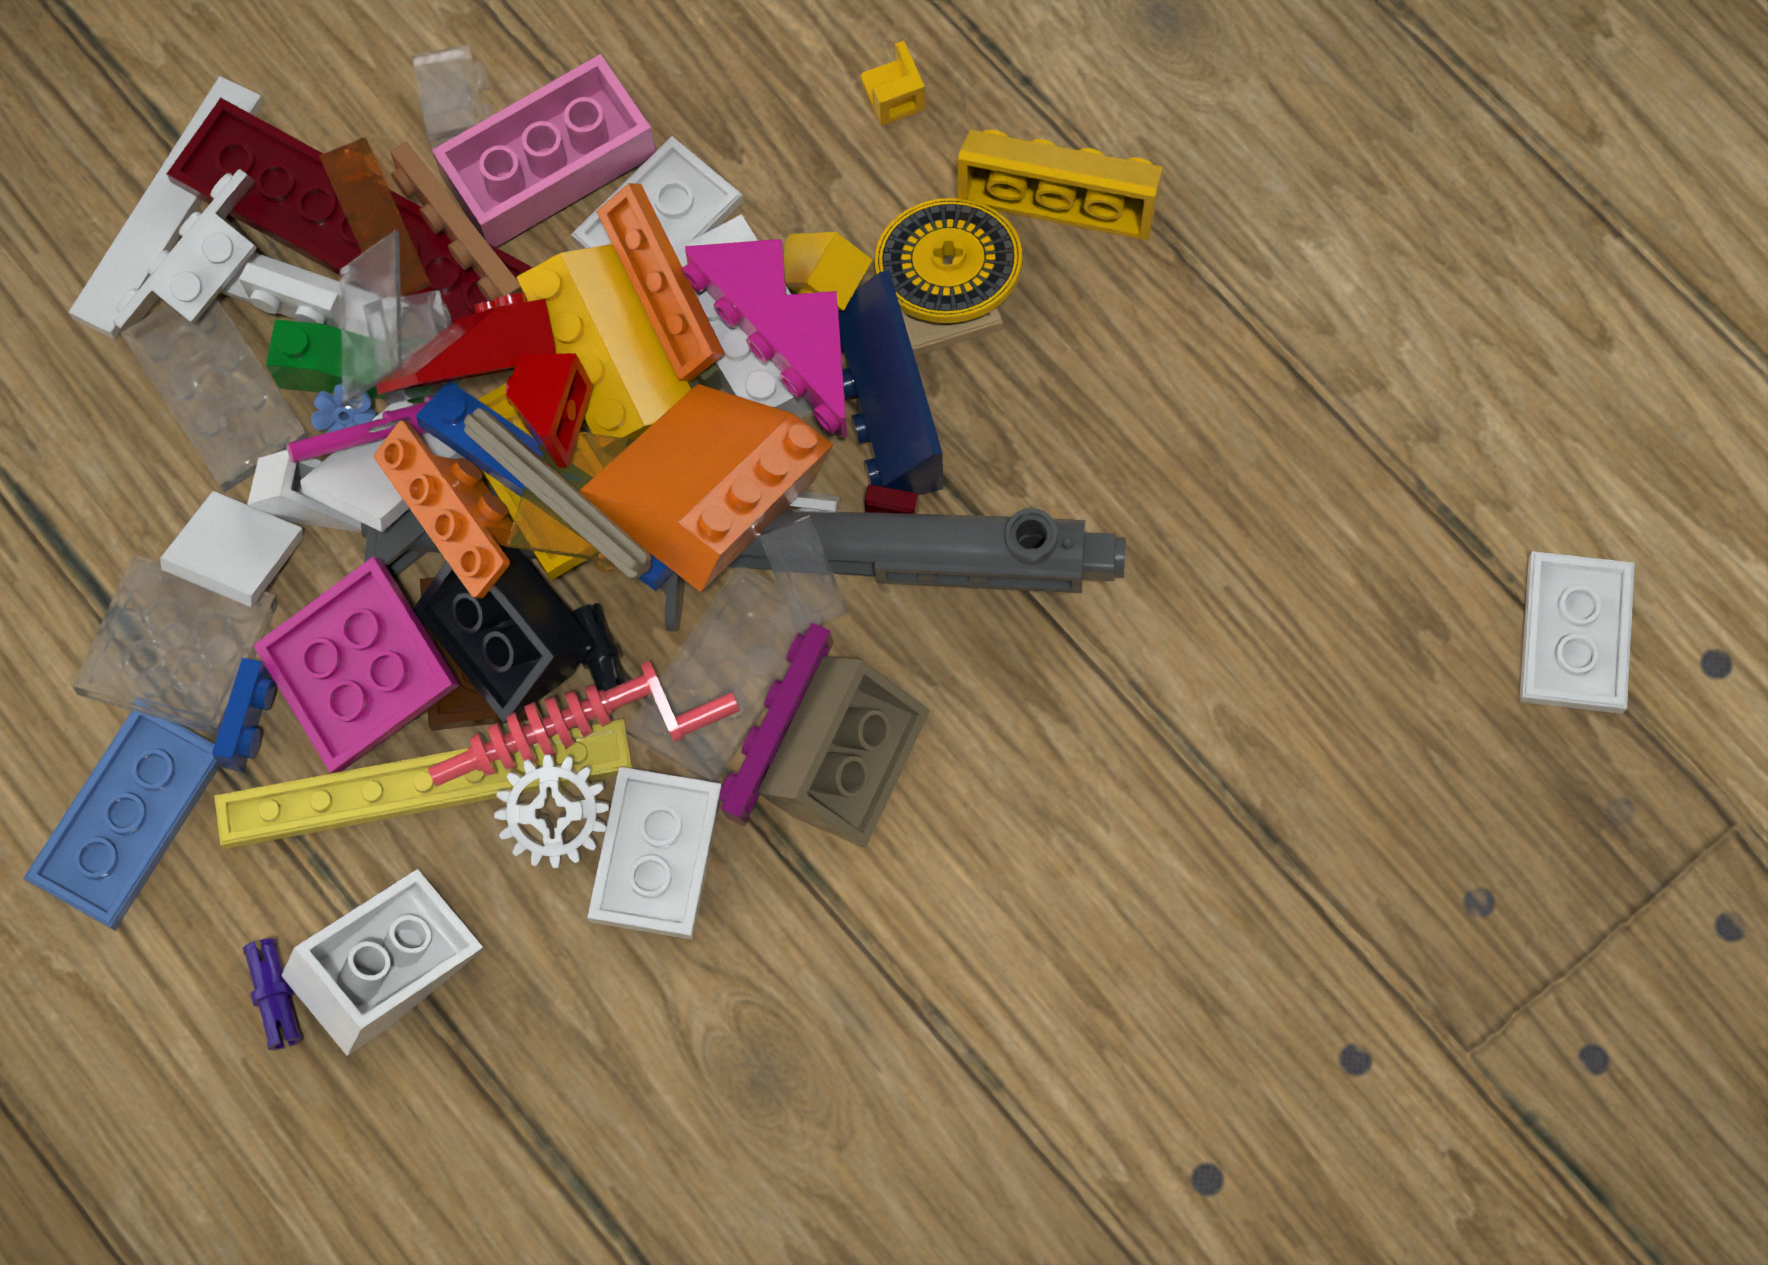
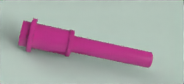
(354, 435)

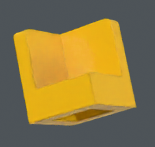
(895, 87)

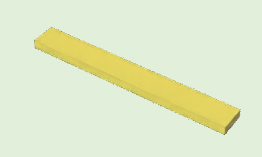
(395, 790)

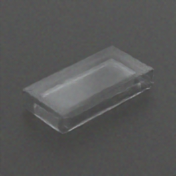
(803, 573)

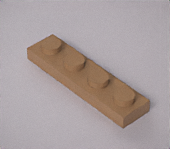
(444, 214)

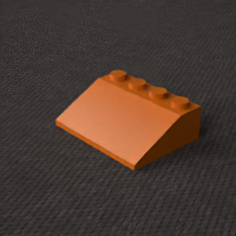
(708, 480)

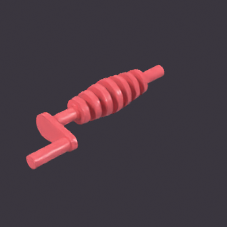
(560, 721)

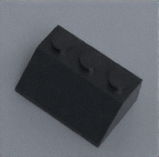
(511, 641)

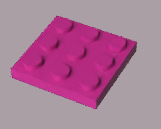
(356, 665)

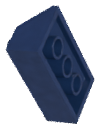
(888, 391)

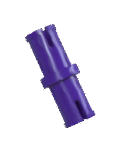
(272, 994)

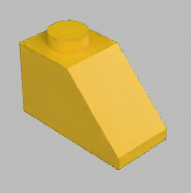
(824, 264)

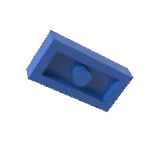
(238, 732)

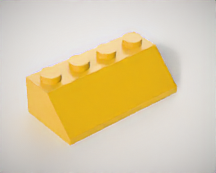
(1059, 183)
(604, 323)

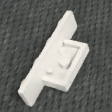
(199, 263)
(287, 291)

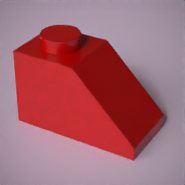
(550, 400)

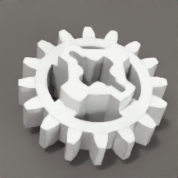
(528, 813)

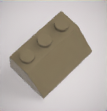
(844, 749)

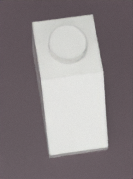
(279, 493)

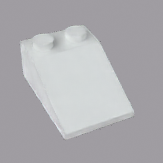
(379, 961)

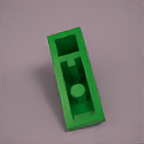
(308, 358)

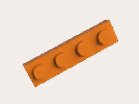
(660, 283)

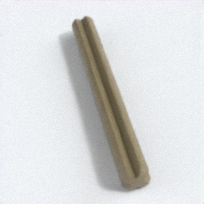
(558, 493)

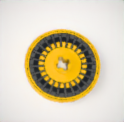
(983, 266)

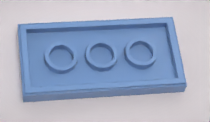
(124, 818)

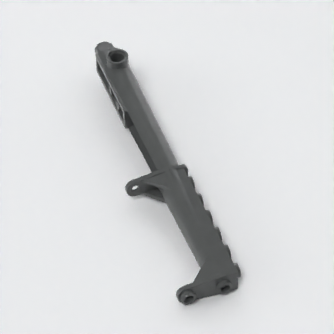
(891, 546)

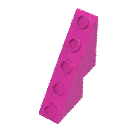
(791, 330)

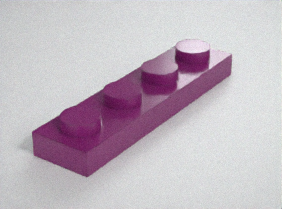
(763, 742)

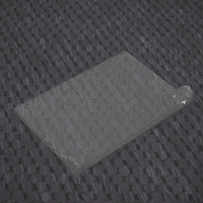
(370, 319)

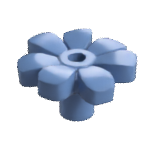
(335, 416)

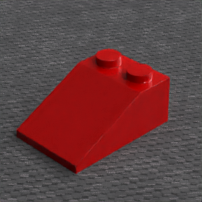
(478, 344)

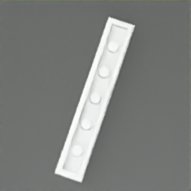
(151, 226)

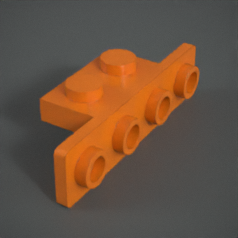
(450, 506)

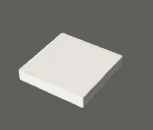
(231, 548)

